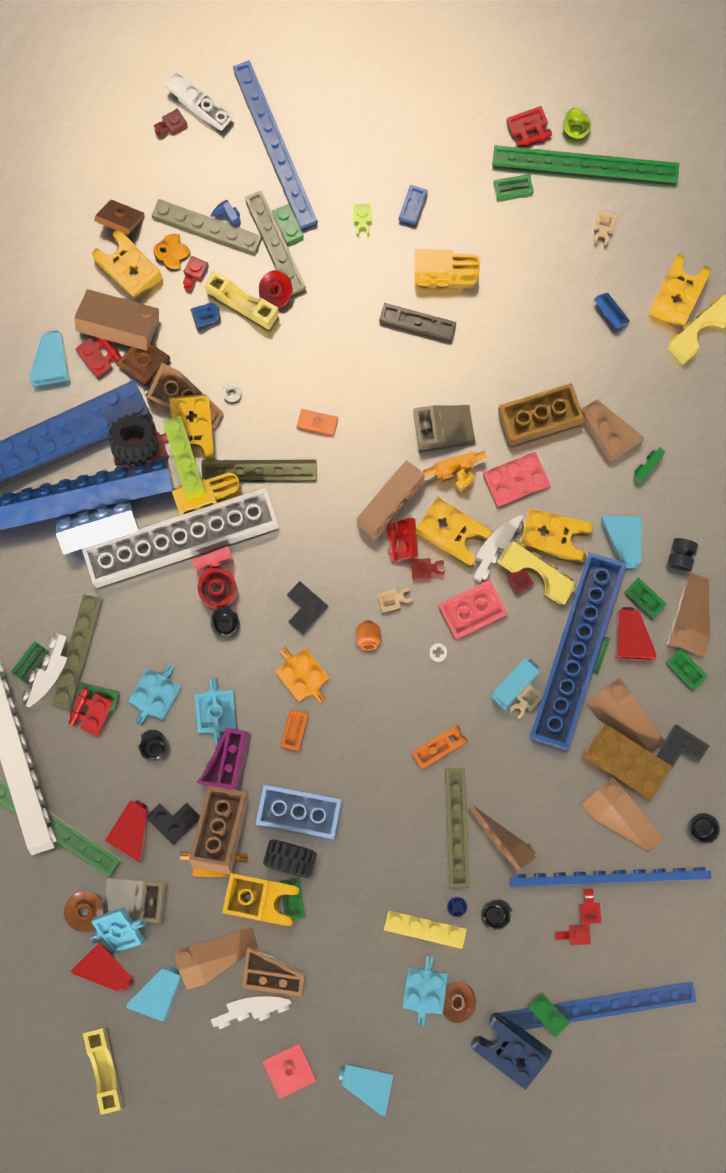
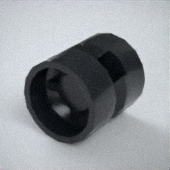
(682, 554)

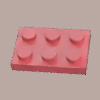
(516, 479)
(473, 609)

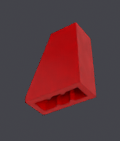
(632, 637)
(130, 830)
(104, 969)

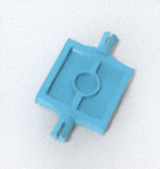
(154, 694)
(215, 711)
(117, 930)
(425, 991)

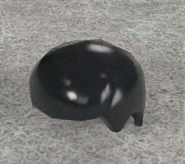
(224, 621)
(153, 745)
(704, 828)
(496, 914)

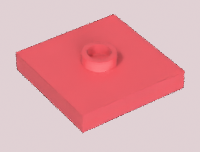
(212, 559)
(289, 1071)

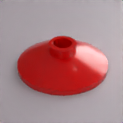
(268, 288)

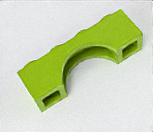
(184, 457)

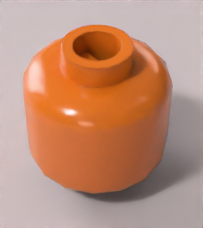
(368, 635)

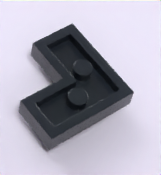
(310, 607)
(680, 742)
(173, 826)

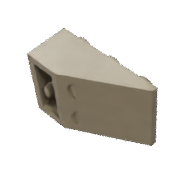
(443, 426)
(139, 898)

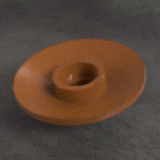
(73, 910)
(454, 995)

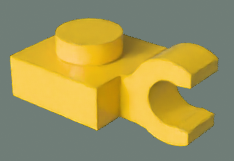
(463, 479)

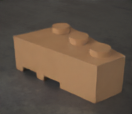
(609, 430)
(270, 974)

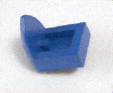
(231, 213)
(205, 314)

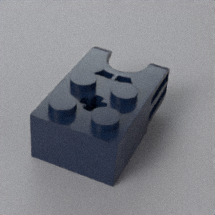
(509, 1048)

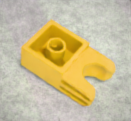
(125, 263)
(445, 268)
(681, 288)
(199, 428)
(217, 490)
(458, 530)
(559, 530)
(263, 900)

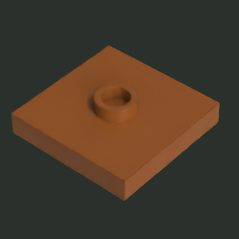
(119, 216)
(143, 363)

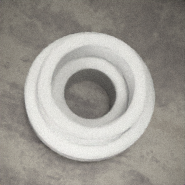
(231, 387)

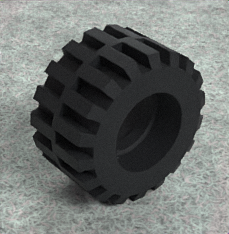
(132, 427)
(289, 858)

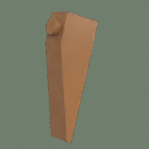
(172, 383)
(692, 619)
(623, 713)
(618, 812)
(208, 959)

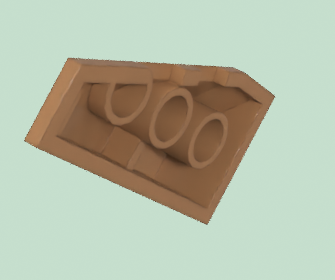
(510, 846)

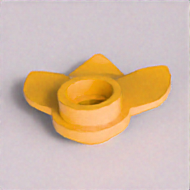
(174, 251)

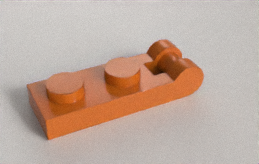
(439, 747)

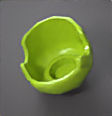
(576, 123)

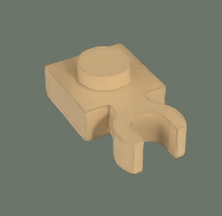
(604, 224)
(391, 600)
(528, 700)

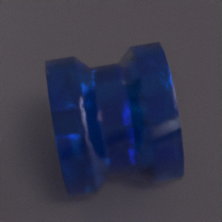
(456, 905)

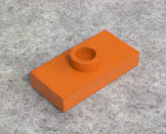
(317, 422)
(294, 730)

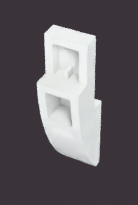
(197, 101)
(496, 542)
(43, 679)
(258, 1006)

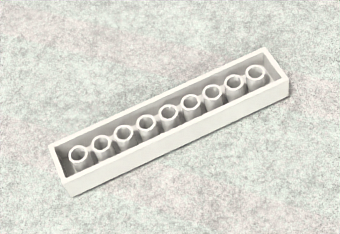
(180, 538)
(20, 778)

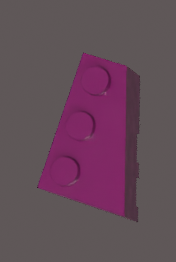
(228, 761)

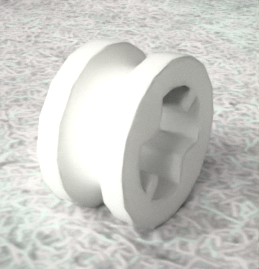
(434, 648)

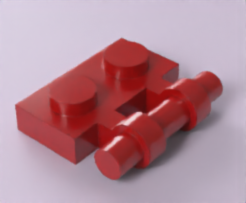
(528, 121)
(95, 359)
(407, 539)
(96, 714)

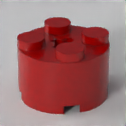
(222, 579)

